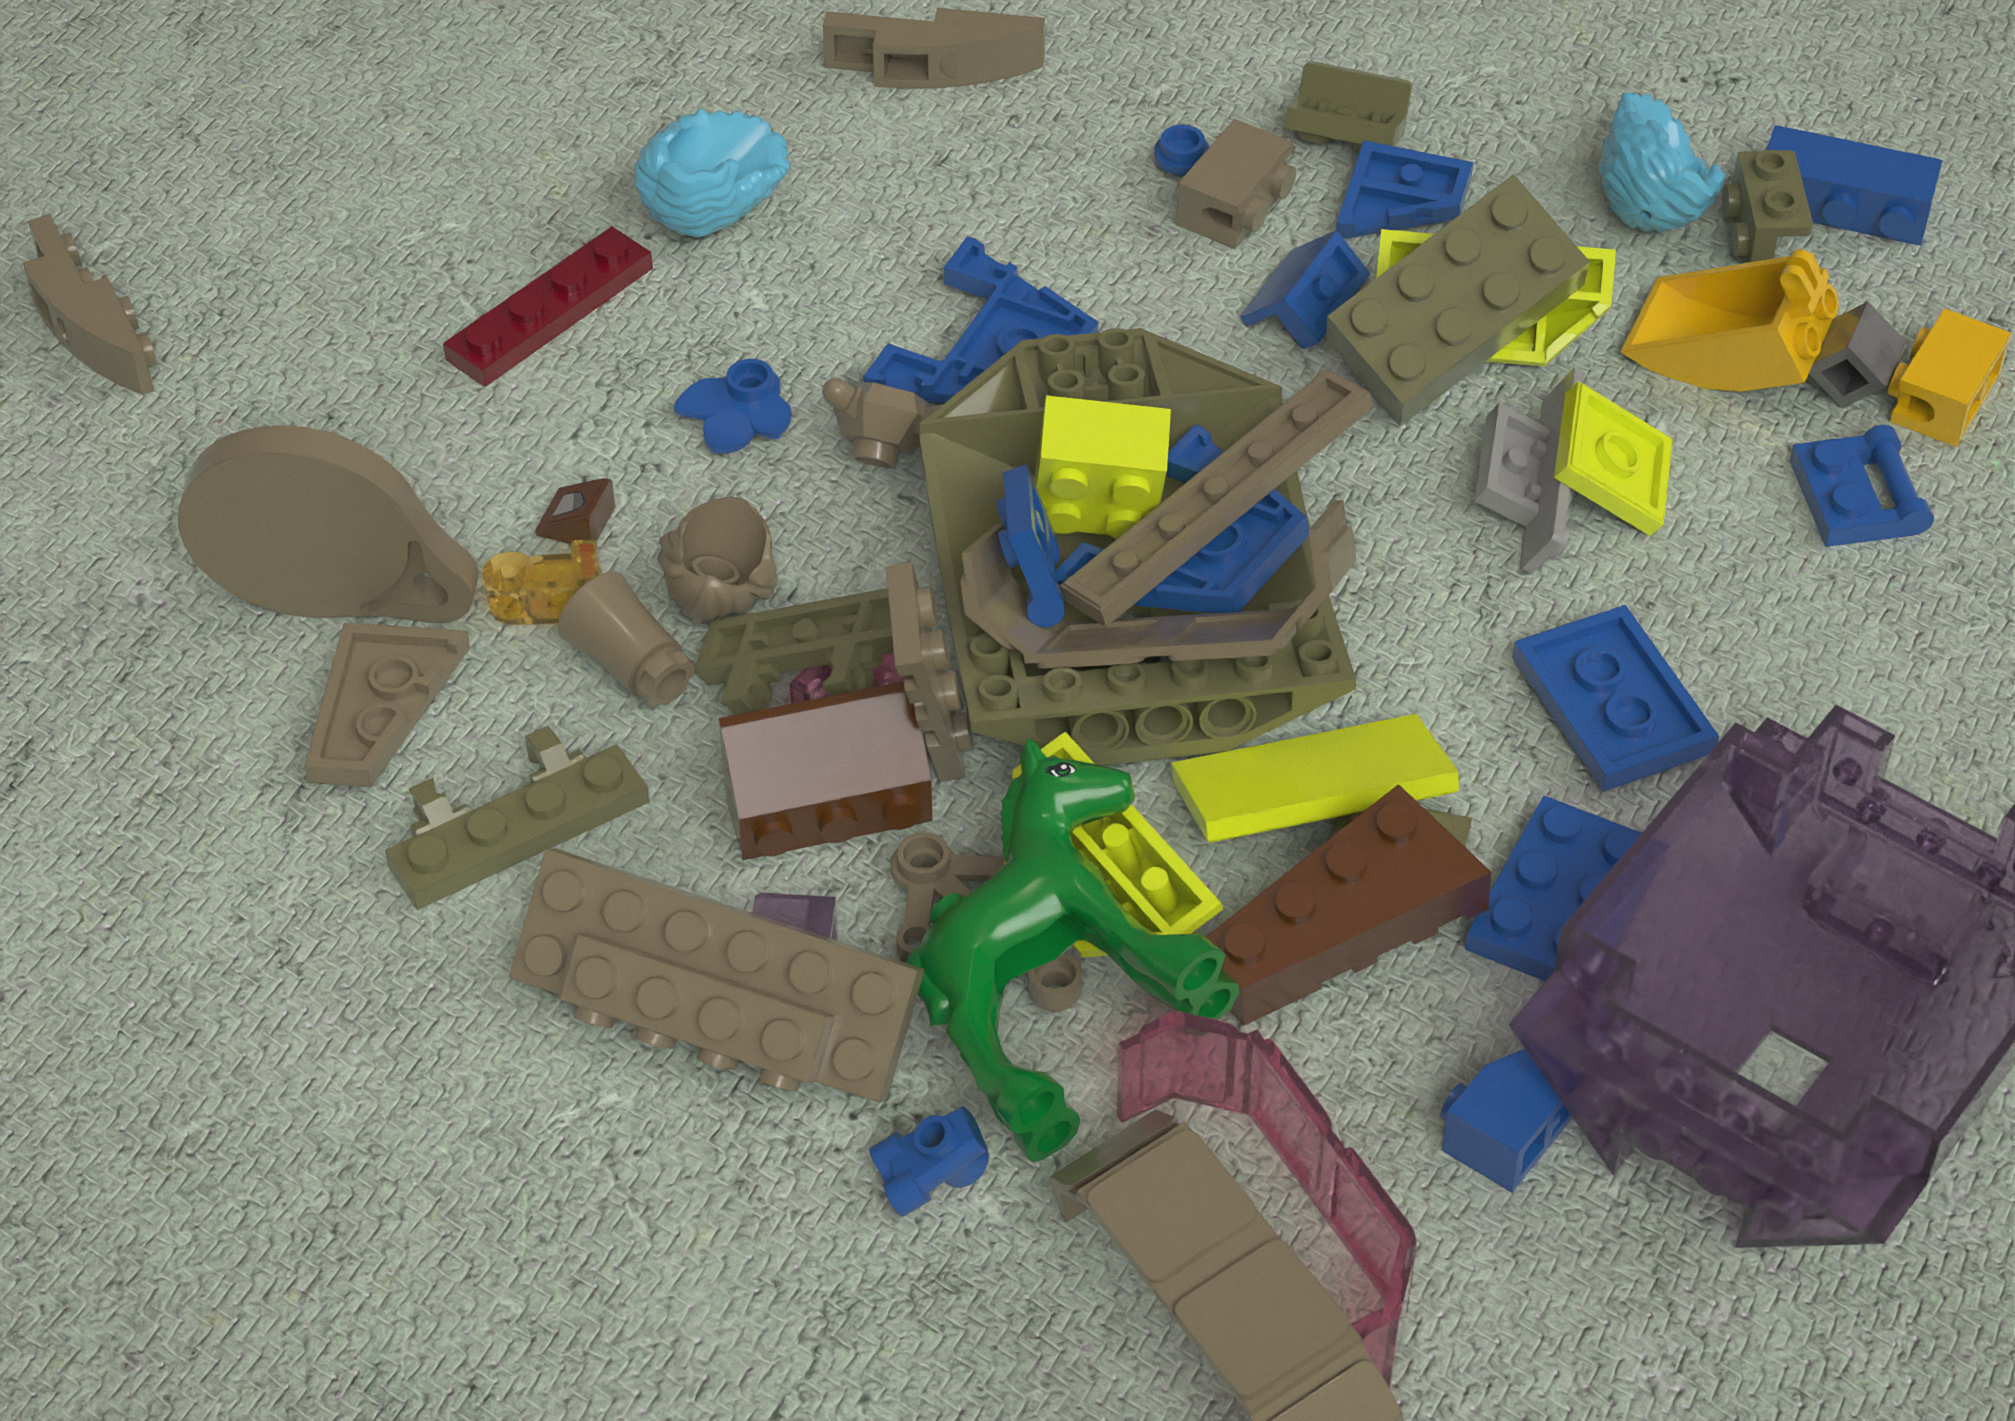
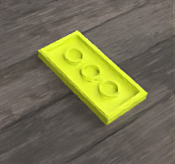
(1312, 777)

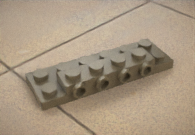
(715, 978)

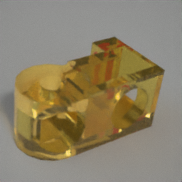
(537, 587)

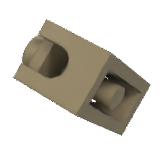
(1235, 184)

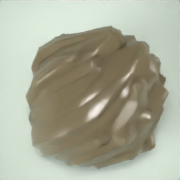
(718, 560)

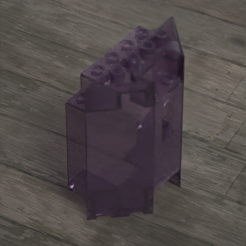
(1805, 906)

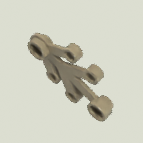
(945, 877)

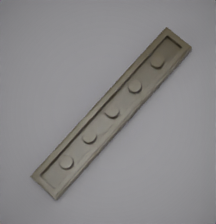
(1216, 497)

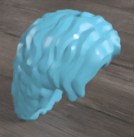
(1653, 169)
(709, 170)

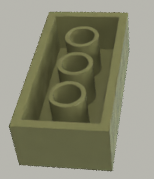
(1457, 300)

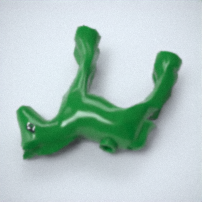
(1031, 916)

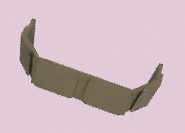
(999, 608)
(1225, 1275)

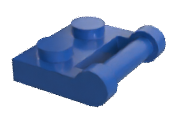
(1843, 496)
(1032, 545)

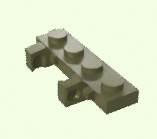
(756, 647)
(561, 802)

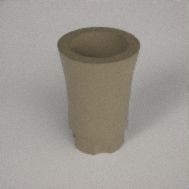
(625, 639)

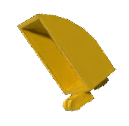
(1736, 324)

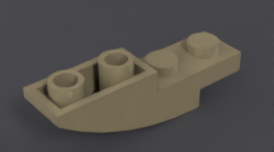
(949, 52)
(86, 312)

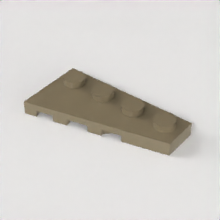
(921, 659)

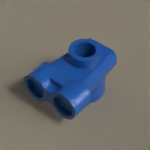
(936, 1152)

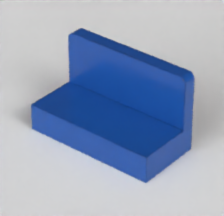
(1309, 287)

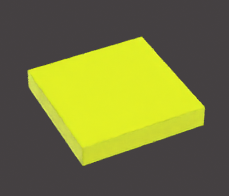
(1613, 458)

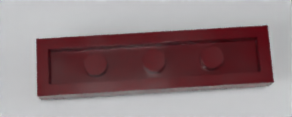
(547, 306)

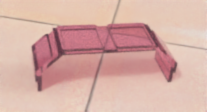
(1246, 1074)

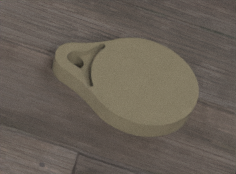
(319, 530)

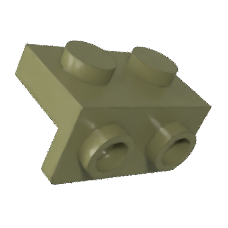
(1349, 106)
(1765, 203)

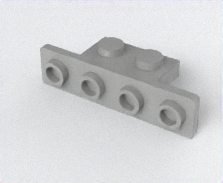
(1520, 470)

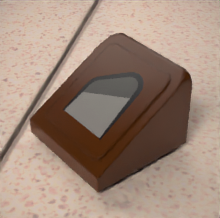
(578, 511)

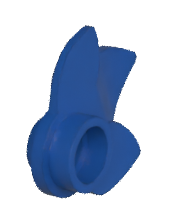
(737, 406)

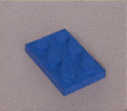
(1614, 697)
(1543, 885)

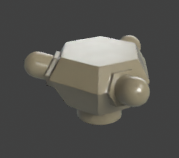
(877, 419)

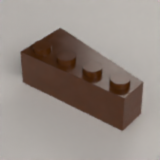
(1356, 896)

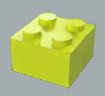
(1100, 464)

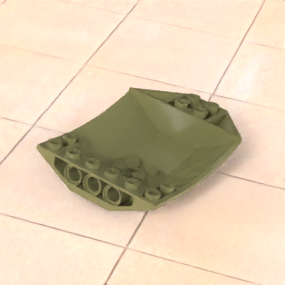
(1121, 708)

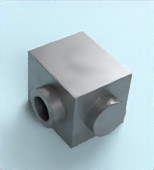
(1857, 355)

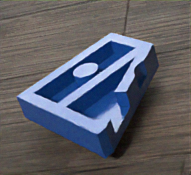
(1402, 190)

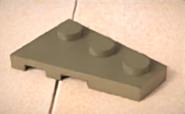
(376, 696)

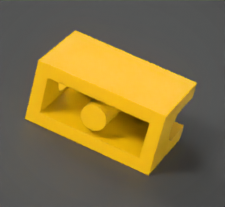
(1948, 376)

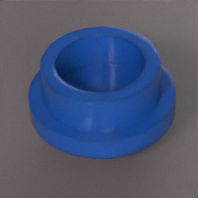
(1179, 149)

